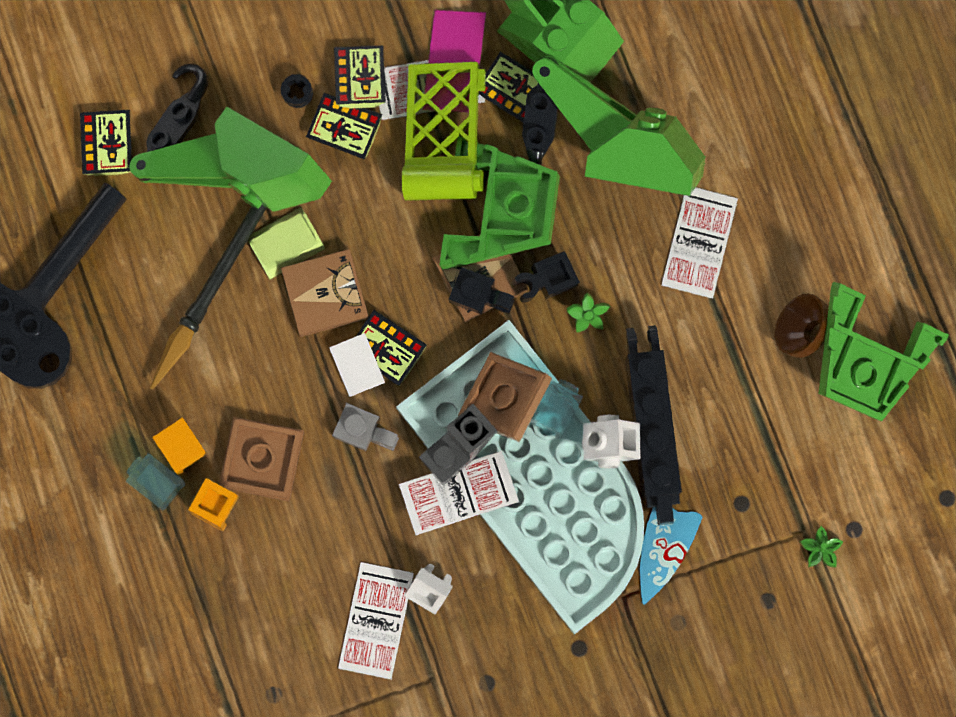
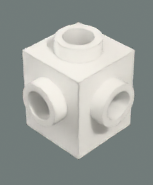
(611, 441)

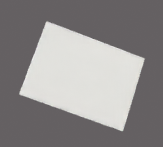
(357, 365)

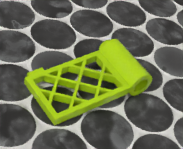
(450, 175)

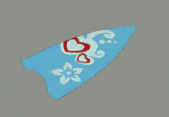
(665, 549)

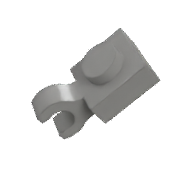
(360, 428)

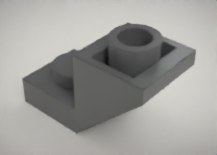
(459, 445)

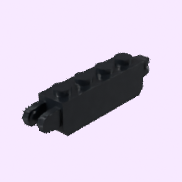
(652, 409)

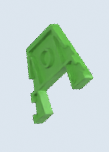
(516, 208)
(863, 371)

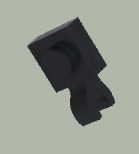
(475, 291)

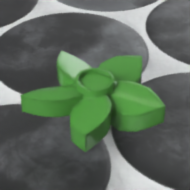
(588, 313)
(822, 548)

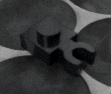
(550, 276)

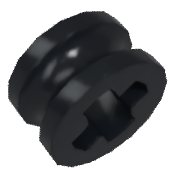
(307, 90)

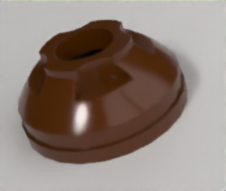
(796, 324)

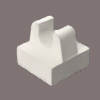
(429, 590)

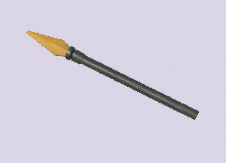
(181, 338)

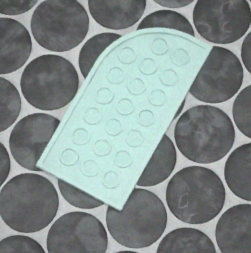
(574, 522)

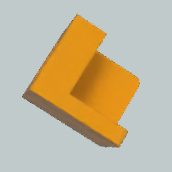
(179, 446)
(213, 504)

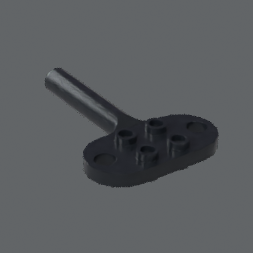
(24, 326)

